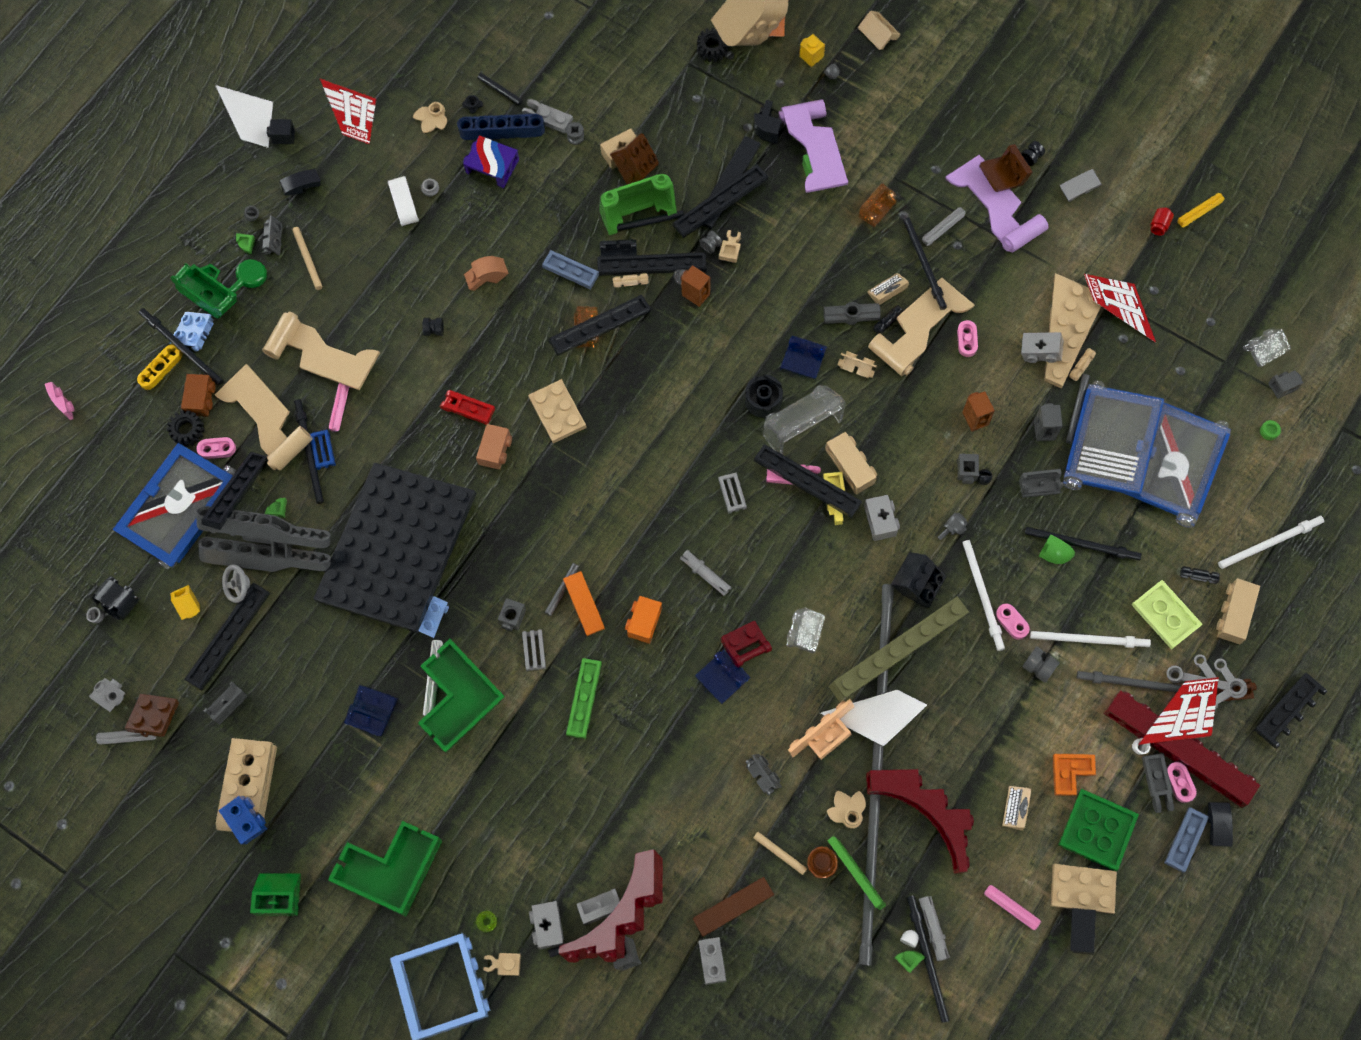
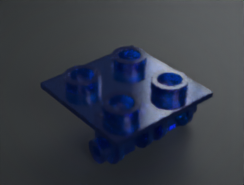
(803, 357)
(722, 676)

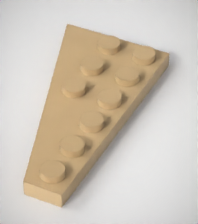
(1073, 316)

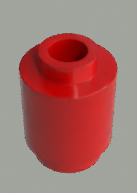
(1161, 221)

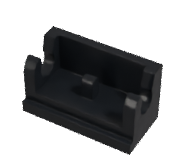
(1083, 931)

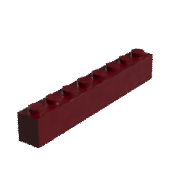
(1199, 761)

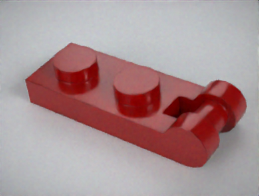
(468, 407)

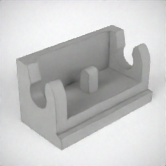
(598, 907)

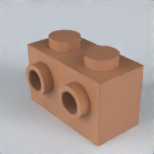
(493, 447)

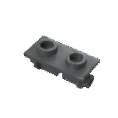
(273, 231)
(758, 767)

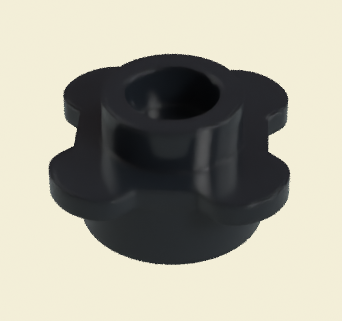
(472, 99)

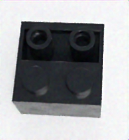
(919, 579)

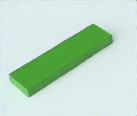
(584, 698)
(857, 873)

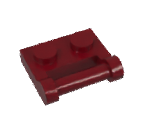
(743, 638)

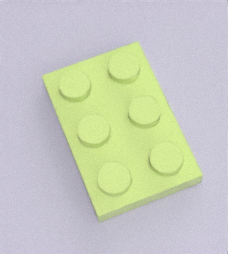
(1166, 614)

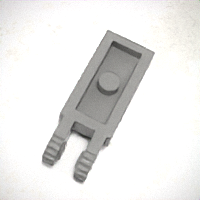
(552, 118)

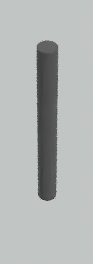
(1077, 408)

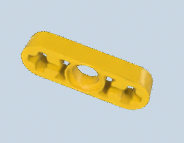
(154, 380)

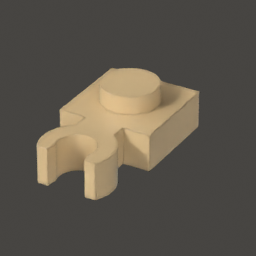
(730, 248)
(507, 964)

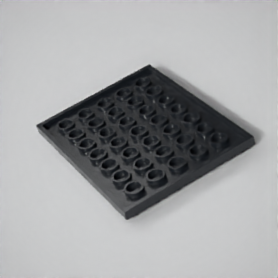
(395, 547)

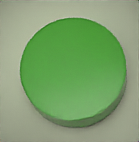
(1270, 430)

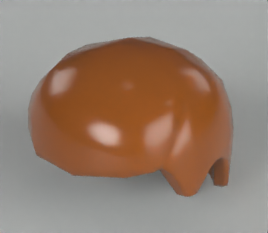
(822, 862)

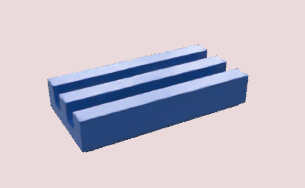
(325, 463)

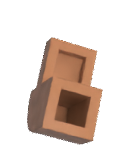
(485, 269)

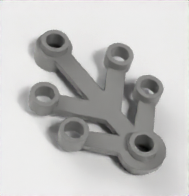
(1226, 686)

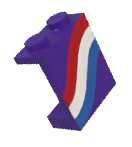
(491, 159)

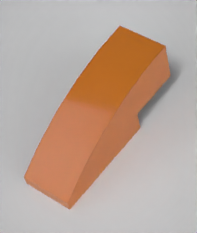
(583, 603)

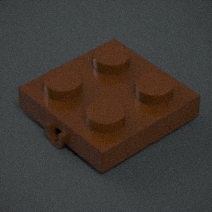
(151, 715)

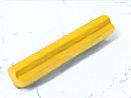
(1200, 210)

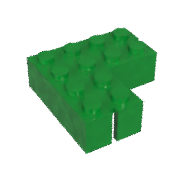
(467, 699)
(390, 880)

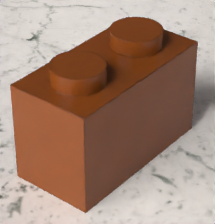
(695, 285)
(198, 394)
(978, 410)

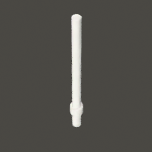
(1303, 527)
(994, 630)
(1128, 641)

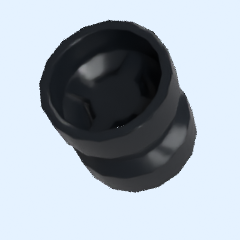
(1034, 151)
(433, 326)

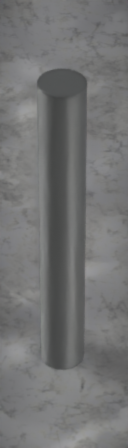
(560, 592)

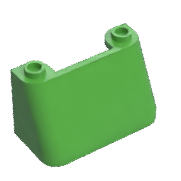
(649, 192)

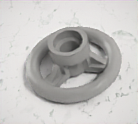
(239, 583)

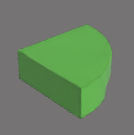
(245, 242)
(277, 508)
(909, 959)

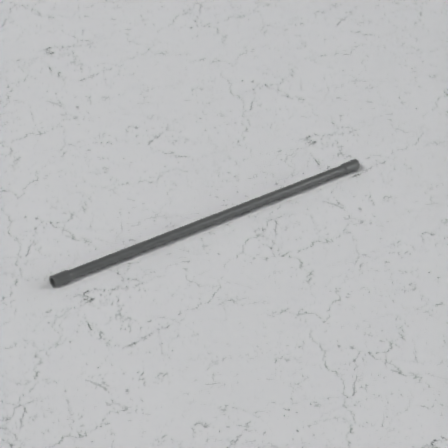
(865, 955)

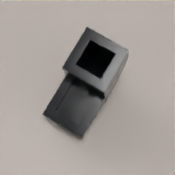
(765, 126)

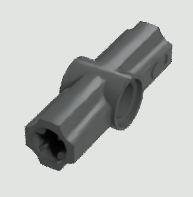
(862, 312)

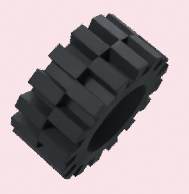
(711, 53)
(178, 421)

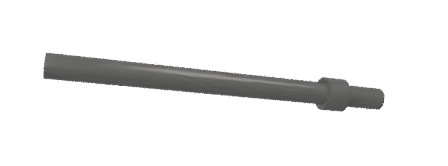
(1098, 677)

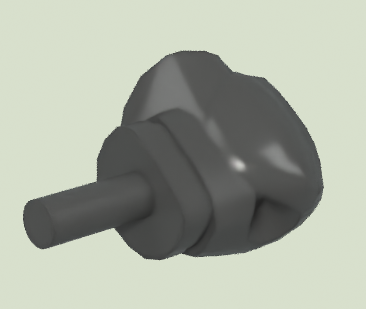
(955, 524)

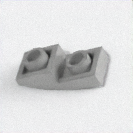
(1080, 184)

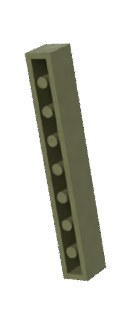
(898, 649)

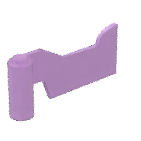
(819, 143)
(999, 205)

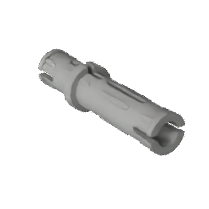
(707, 574)
(933, 925)

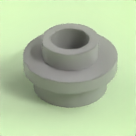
(430, 183)

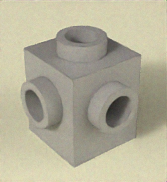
(107, 694)

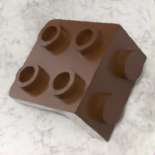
(635, 159)
(1006, 171)

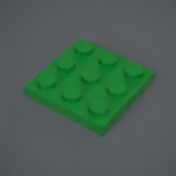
(1098, 830)

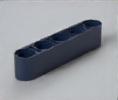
(492, 123)

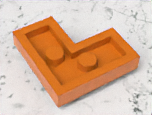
(1066, 769)

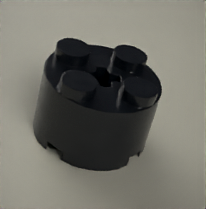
(755, 392)
(115, 599)

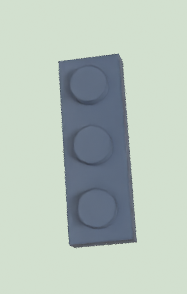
(570, 269)
(1186, 839)

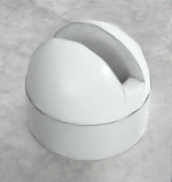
(1143, 748)
(910, 938)

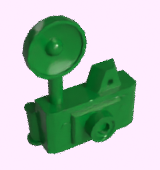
(212, 295)

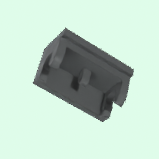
(1040, 483)
(226, 703)

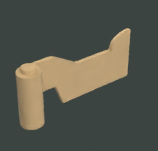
(916, 323)
(316, 355)
(268, 414)

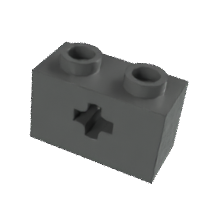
(1048, 422)

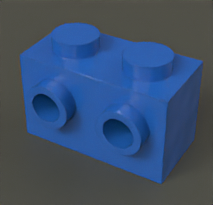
(243, 819)

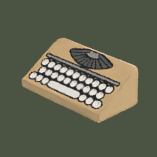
(888, 288)
(1016, 807)

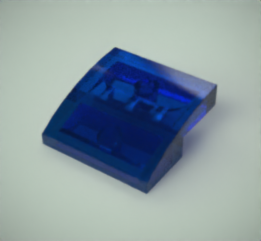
(370, 710)

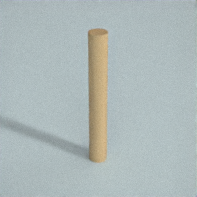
(780, 853)

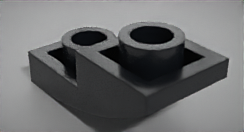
(296, 182)
(1221, 824)

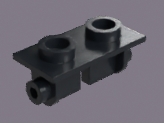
(618, 248)

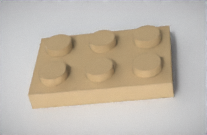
(557, 411)
(1083, 888)

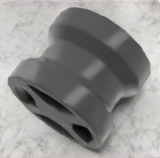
(575, 138)
(710, 242)

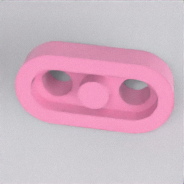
(967, 340)
(217, 448)
(1011, 621)
(1181, 782)

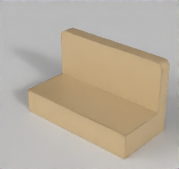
(878, 29)

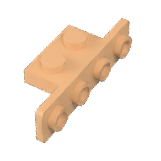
(825, 735)

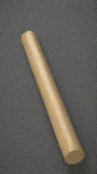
(307, 258)

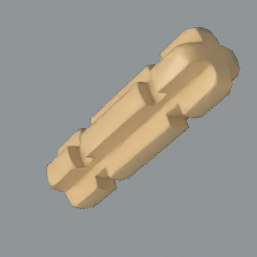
(630, 280)
(1082, 364)

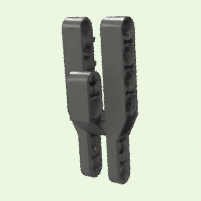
(266, 530)

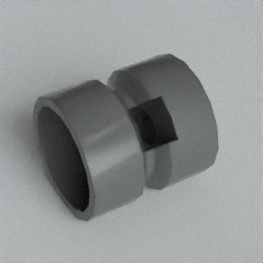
(1040, 664)

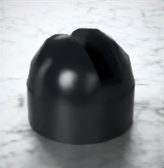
(983, 479)

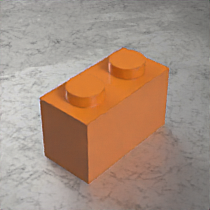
(644, 619)

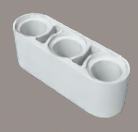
(403, 201)

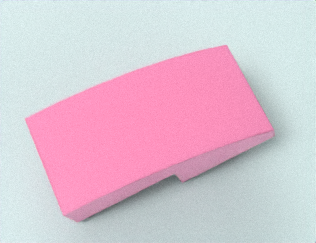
(59, 400)

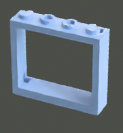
(406, 994)

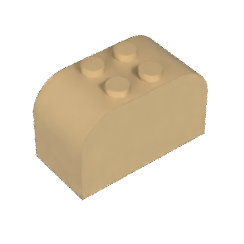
(748, 20)

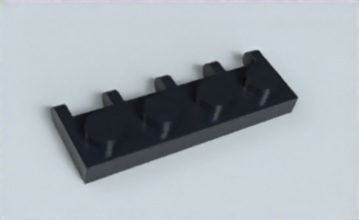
(1288, 709)

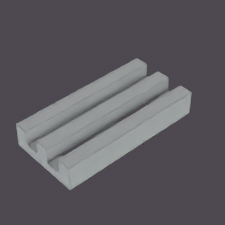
(736, 507)
(532, 634)

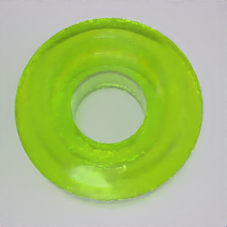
(479, 921)

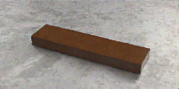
(733, 906)

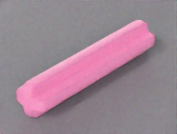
(338, 407)
(1012, 907)

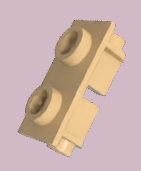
(864, 367)

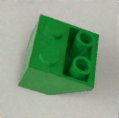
(276, 894)

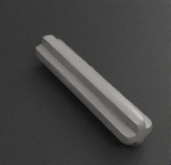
(943, 226)
(120, 737)

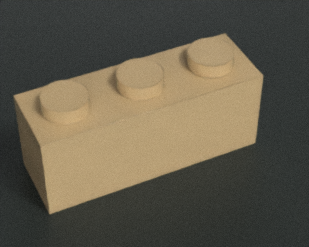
(851, 462)
(1237, 611)

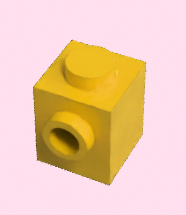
(812, 50)
(185, 602)

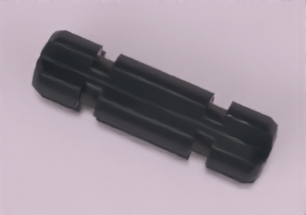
(887, 320)
(1200, 575)

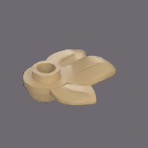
(430, 119)
(847, 806)

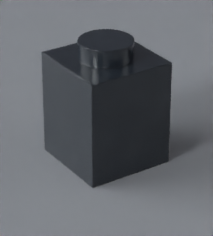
(281, 131)

